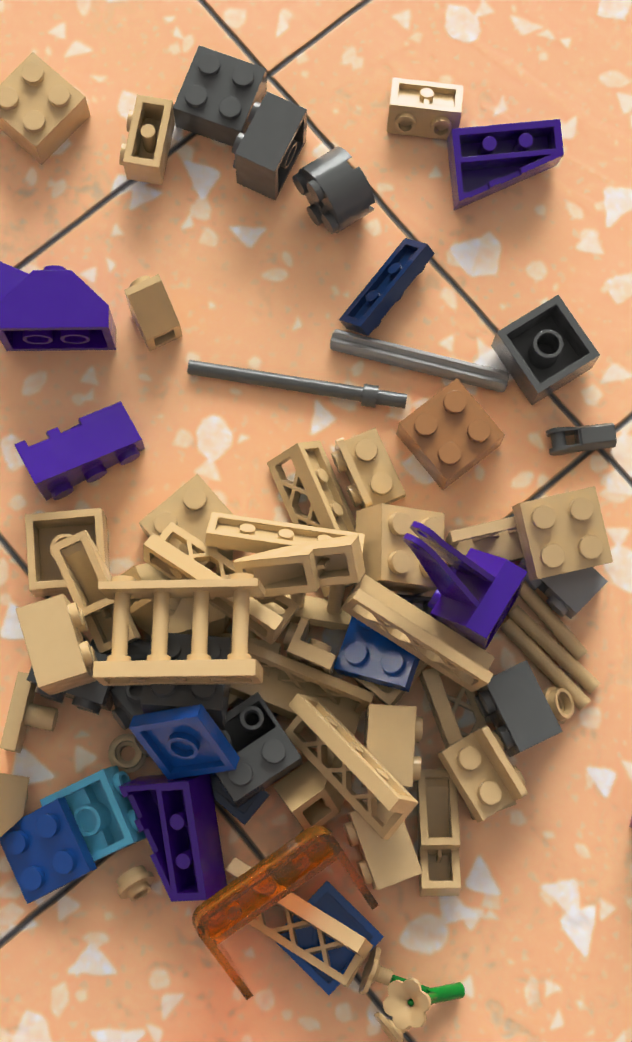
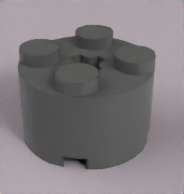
(334, 190)

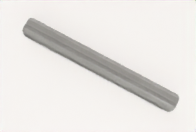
(419, 360)

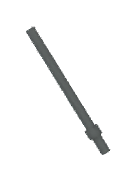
(367, 395)

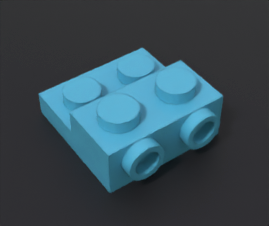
(101, 811)

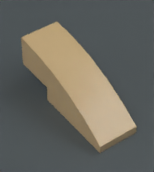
(306, 566)
(81, 570)
(438, 834)

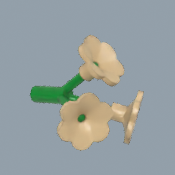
(406, 998)

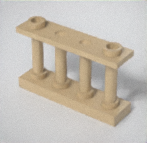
(261, 535)
(198, 668)

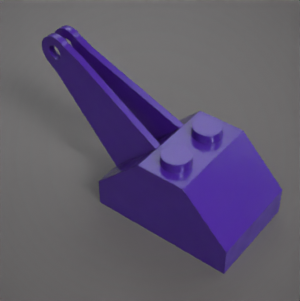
(52, 312)
(471, 593)

